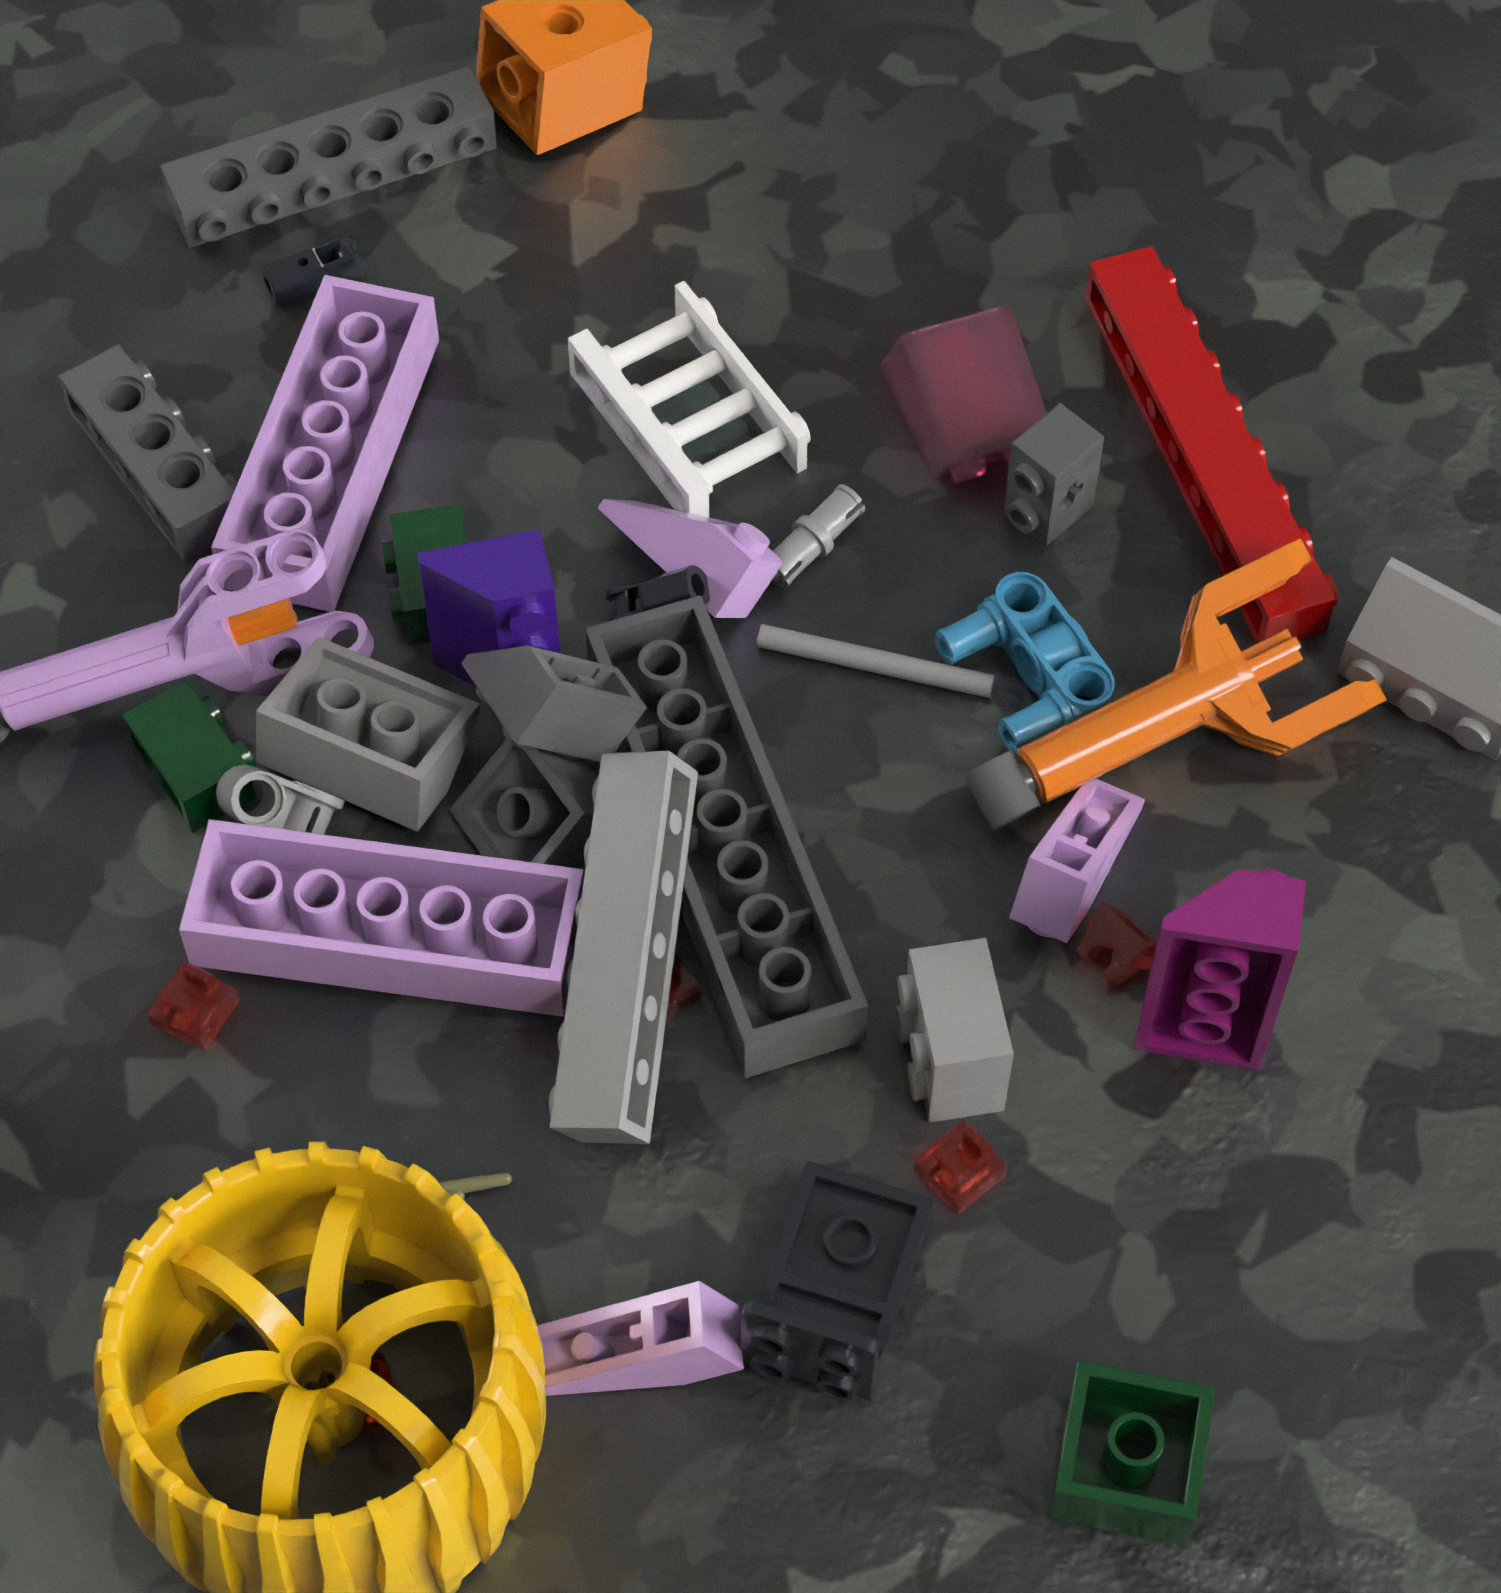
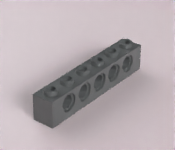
(329, 156)

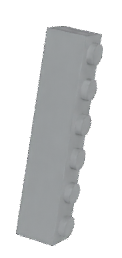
(624, 948)

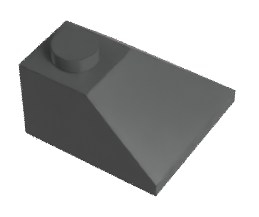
(529, 807)

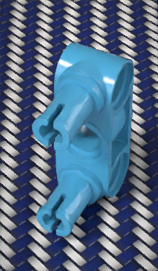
(1046, 650)

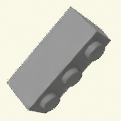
(1431, 655)
(365, 732)

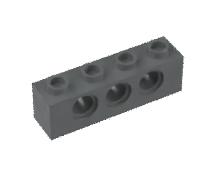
(150, 448)

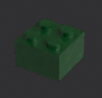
(1132, 1453)

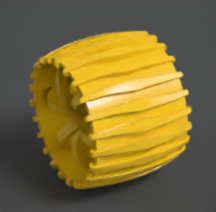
(311, 1225)

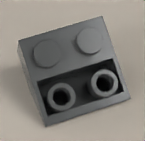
(556, 700)

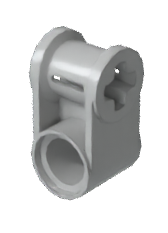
(283, 802)

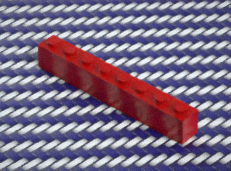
(1204, 437)

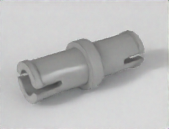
(814, 534)

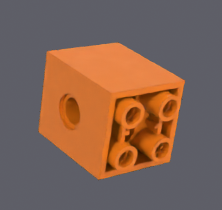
(562, 66)

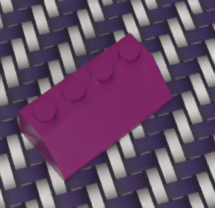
(1223, 970)

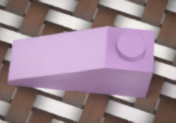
(728, 553)
(1074, 859)
(644, 1342)

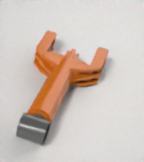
(1209, 688)

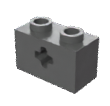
(1052, 474)

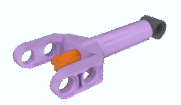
(212, 635)

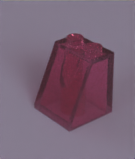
(965, 391)

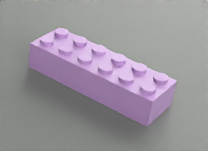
(333, 429)
(383, 917)

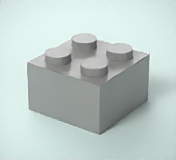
(954, 1030)

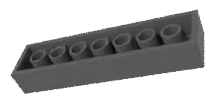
(747, 877)

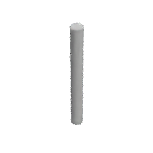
(875, 661)

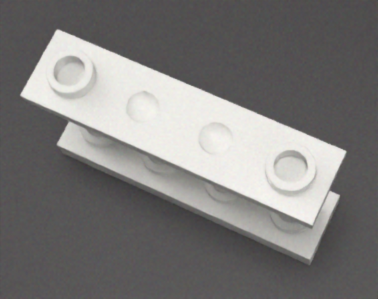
(660, 445)

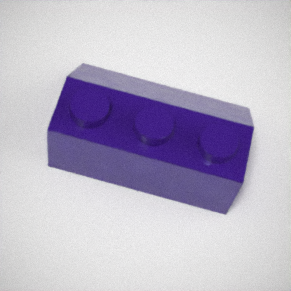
(488, 598)

